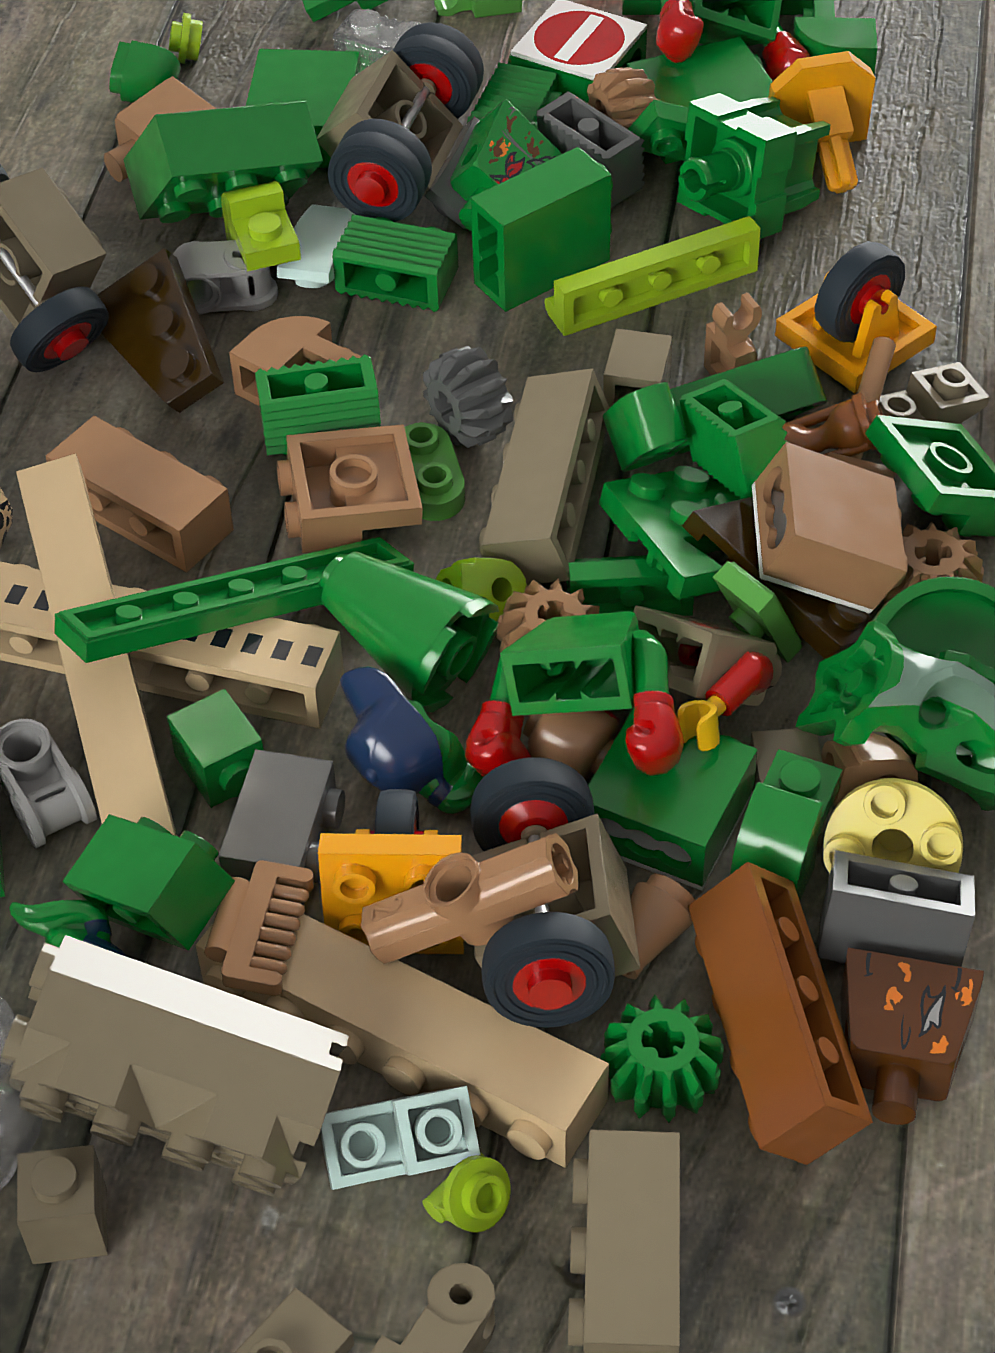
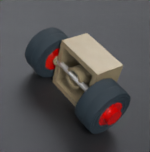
(401, 121)

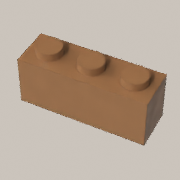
(149, 494)

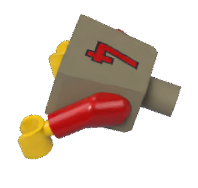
(711, 665)

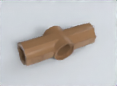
(469, 898)

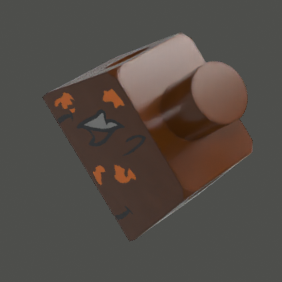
(906, 1027)

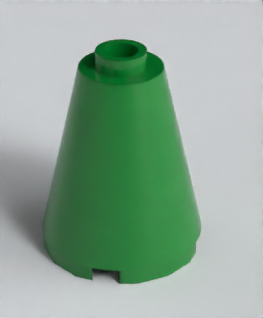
(410, 624)

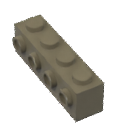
(547, 475)

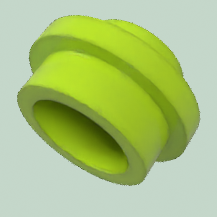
(186, 38)

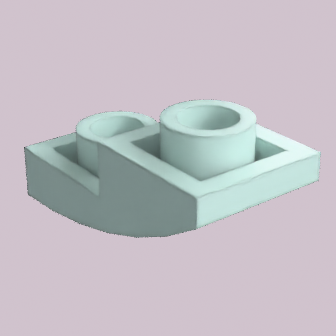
(318, 236)
(399, 1137)

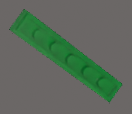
(206, 603)

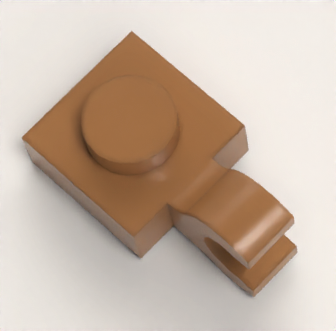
(727, 336)

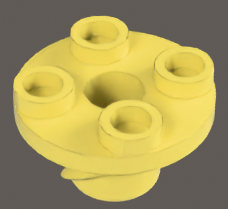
(895, 823)

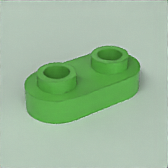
(436, 471)

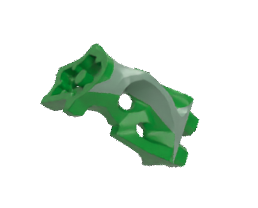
(883, 688)

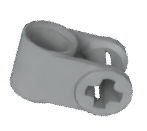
(220, 278)
(40, 781)

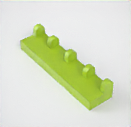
(654, 276)

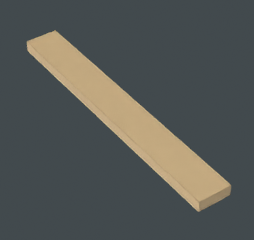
(105, 690)

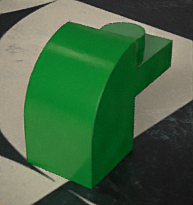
(826, 34)
(787, 817)

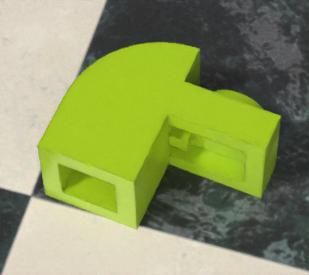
(260, 225)

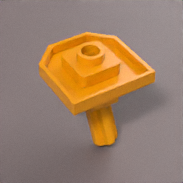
(835, 91)

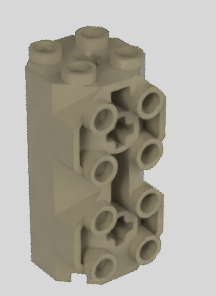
(172, 1063)

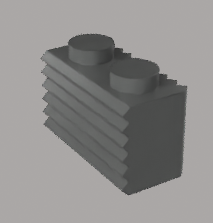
(574, 123)

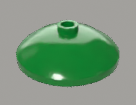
(940, 617)

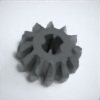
(468, 396)

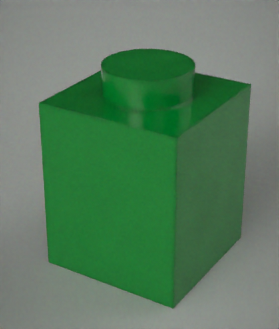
(214, 745)

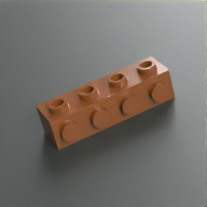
(778, 1016)

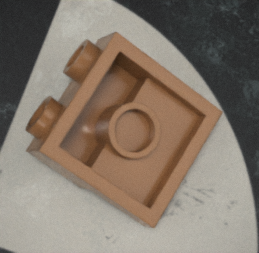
(347, 485)

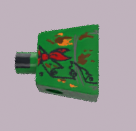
(498, 150)

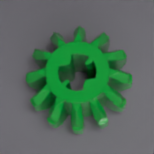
(662, 1058)

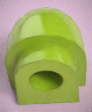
(486, 577)

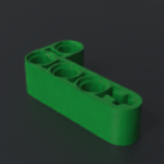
(650, 421)

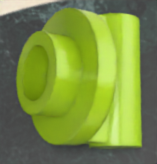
(471, 1195)

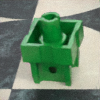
(748, 161)

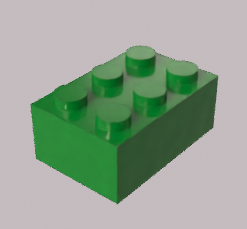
(195, 156)

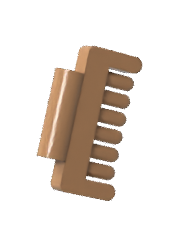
(243, 922)

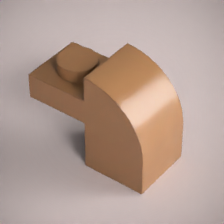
(282, 343)

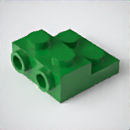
(941, 469)

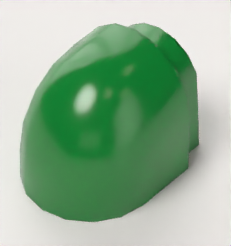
(140, 68)

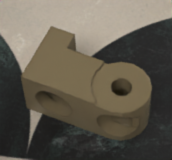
(456, 1317)

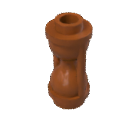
(842, 430)

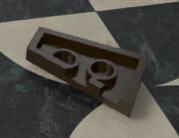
(161, 331)
(818, 621)

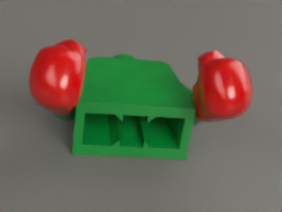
(709, 21)
(580, 667)

